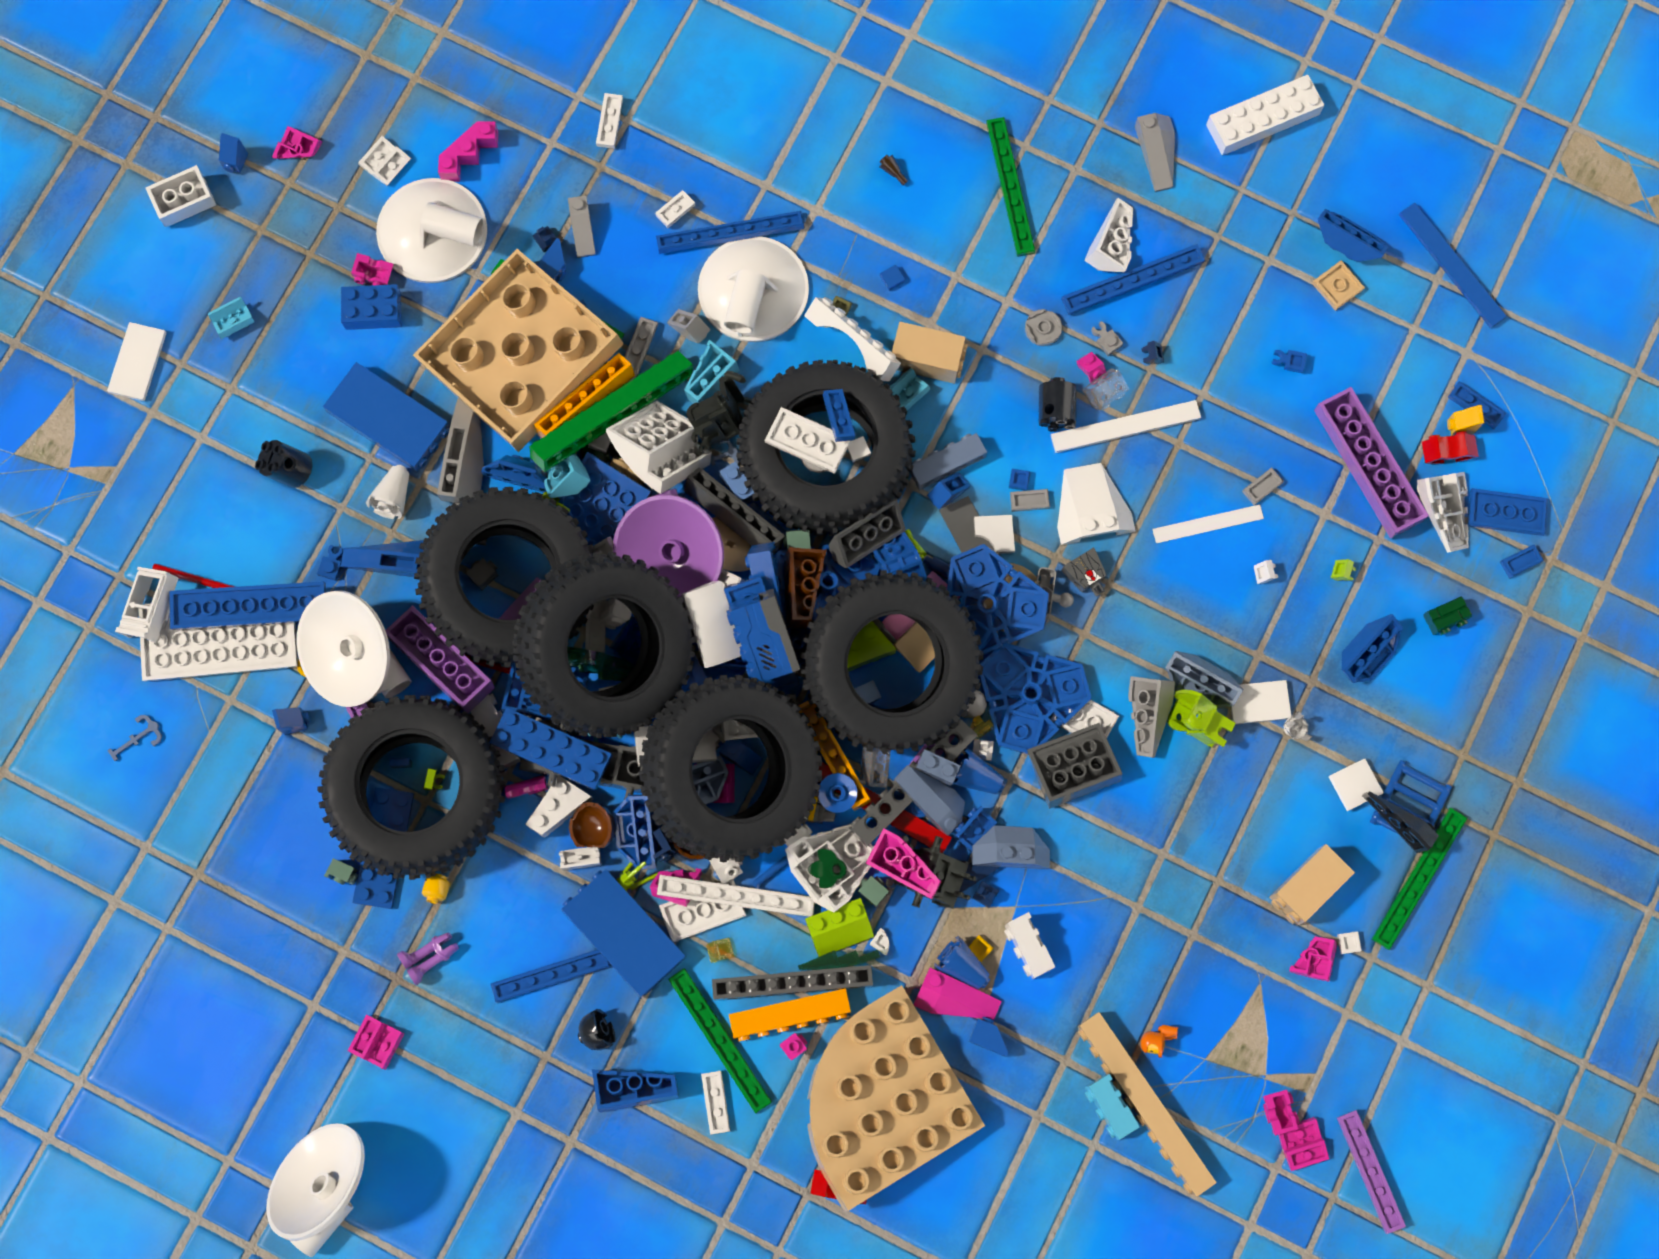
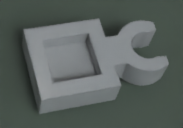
(1107, 341)

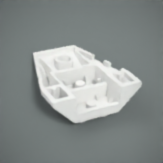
(1444, 503)
(1091, 505)
(846, 848)

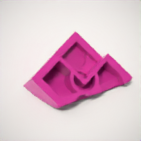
(528, 786)
(1316, 960)

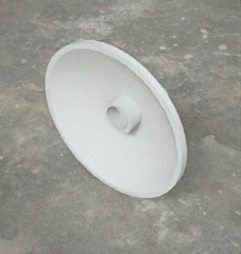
(431, 230)
(753, 289)
(347, 651)
(315, 1186)

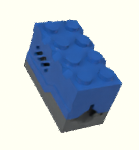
(762, 636)

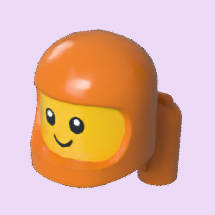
(1154, 1042)

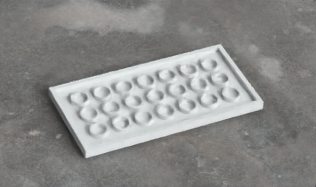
(217, 650)

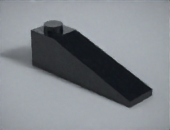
(1412, 830)

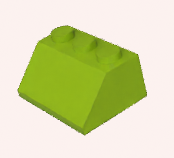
(839, 929)

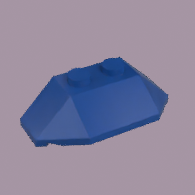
(1350, 238)
(516, 472)
(1371, 649)
(635, 831)

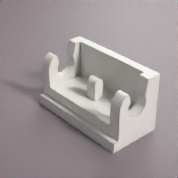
(580, 858)

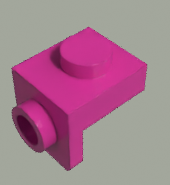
(1091, 366)
(794, 1046)

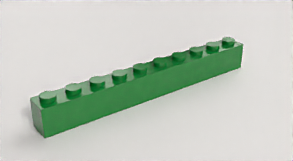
(615, 407)

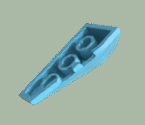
(566, 478)

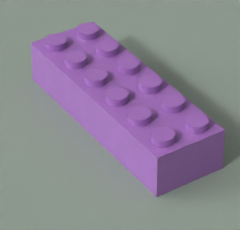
(442, 665)

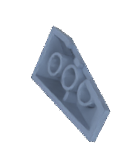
(936, 800)

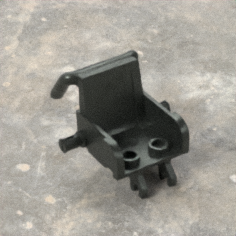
(718, 415)
(946, 868)

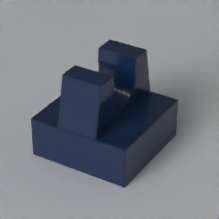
(544, 238)
(1155, 353)
(985, 894)

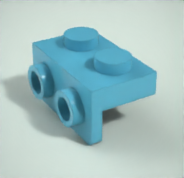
(231, 317)
(909, 389)

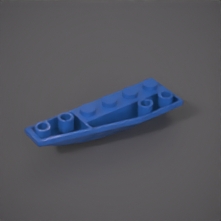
(384, 558)

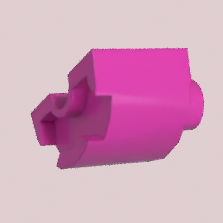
(371, 271)
(1279, 1112)

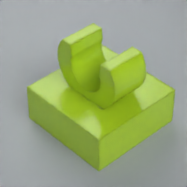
(1342, 570)
(430, 780)

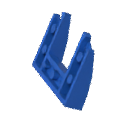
(518, 699)

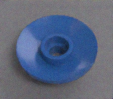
(845, 800)

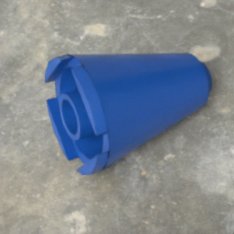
(977, 774)
(962, 964)

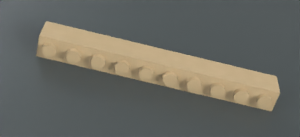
(1146, 1104)

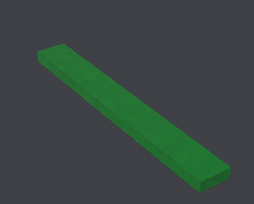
(1010, 186)
(1418, 880)
(720, 1040)

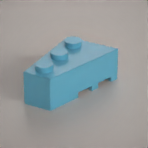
(705, 378)
(1111, 1107)

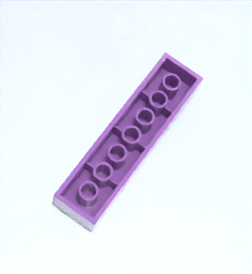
(1371, 462)

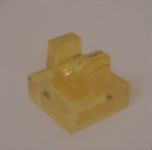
(981, 727)

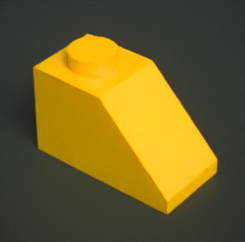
(1466, 420)

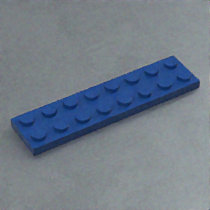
(241, 605)

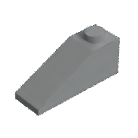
(581, 226)

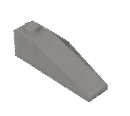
(1157, 144)
(1151, 707)

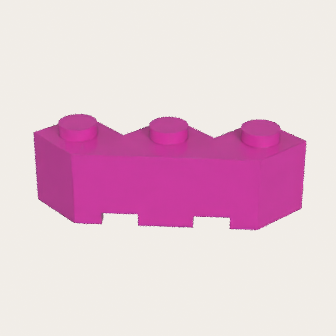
(466, 149)

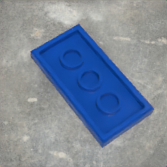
(1507, 512)

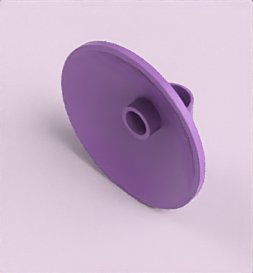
(674, 539)

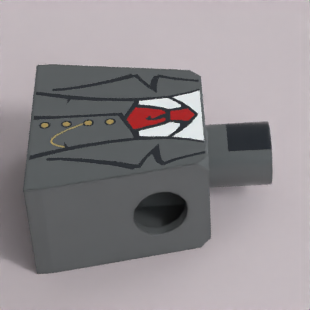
(1086, 572)

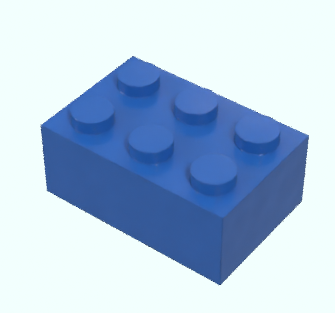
(371, 307)

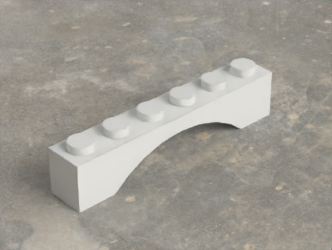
(877, 359)

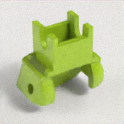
(1206, 725)

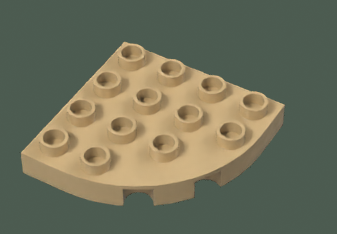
(883, 1101)

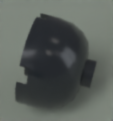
(595, 1031)

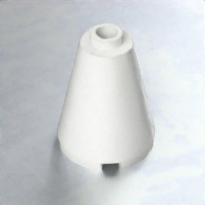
(390, 493)

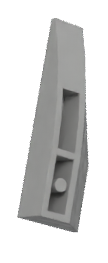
(462, 456)

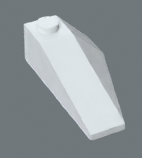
(1112, 243)

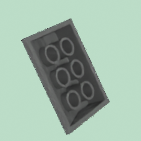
(1074, 765)

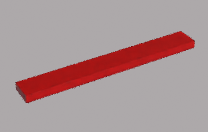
(904, 821)

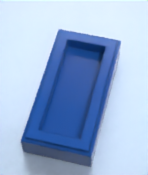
(1521, 561)

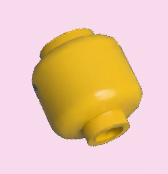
(436, 888)

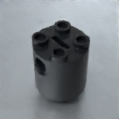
(1057, 404)
(284, 463)

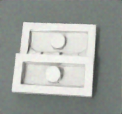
(384, 161)
(1354, 782)

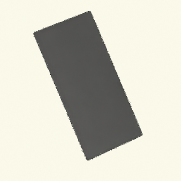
(960, 522)

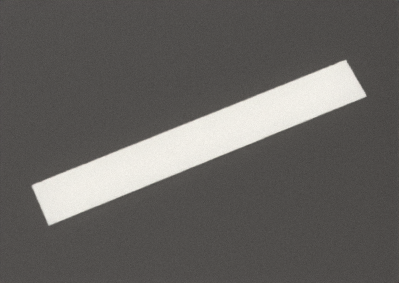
(1208, 523)

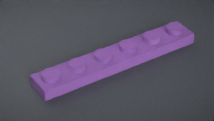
(1371, 1172)

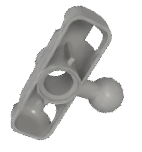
(1064, 599)

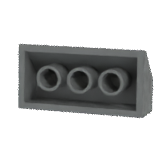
(862, 539)

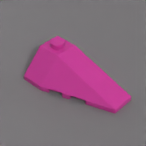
(899, 861)
(951, 997)

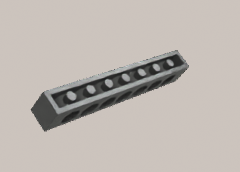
(867, 835)
(792, 982)

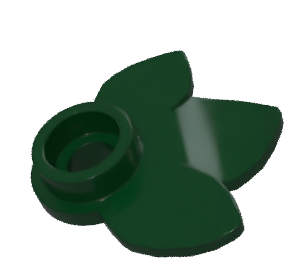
(824, 868)

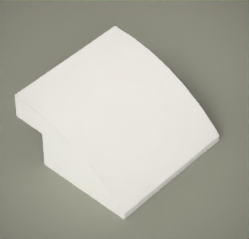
(658, 446)

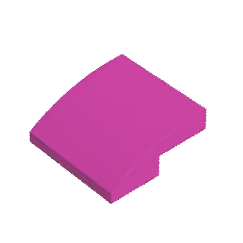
(376, 1042)
(1304, 1145)

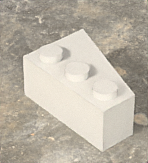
(557, 807)
(1029, 946)

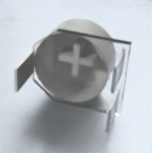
(1297, 727)

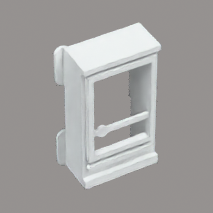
(158, 611)

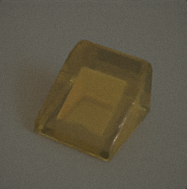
(720, 950)

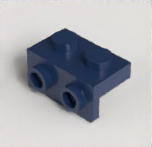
(668, 849)

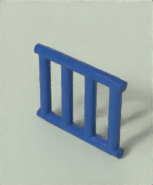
(1394, 785)

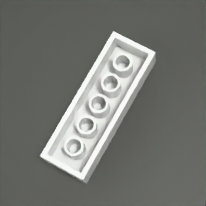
(1265, 115)

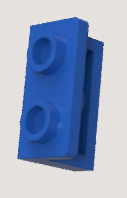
(977, 826)

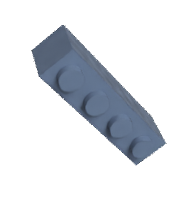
(948, 461)

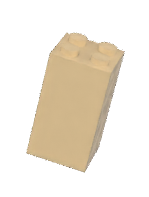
(929, 352)
(1311, 885)

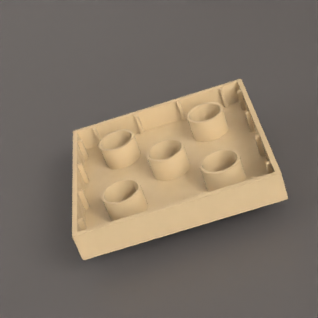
(517, 348)

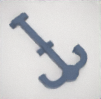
(732, 452)
(152, 727)

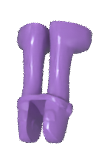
(409, 959)

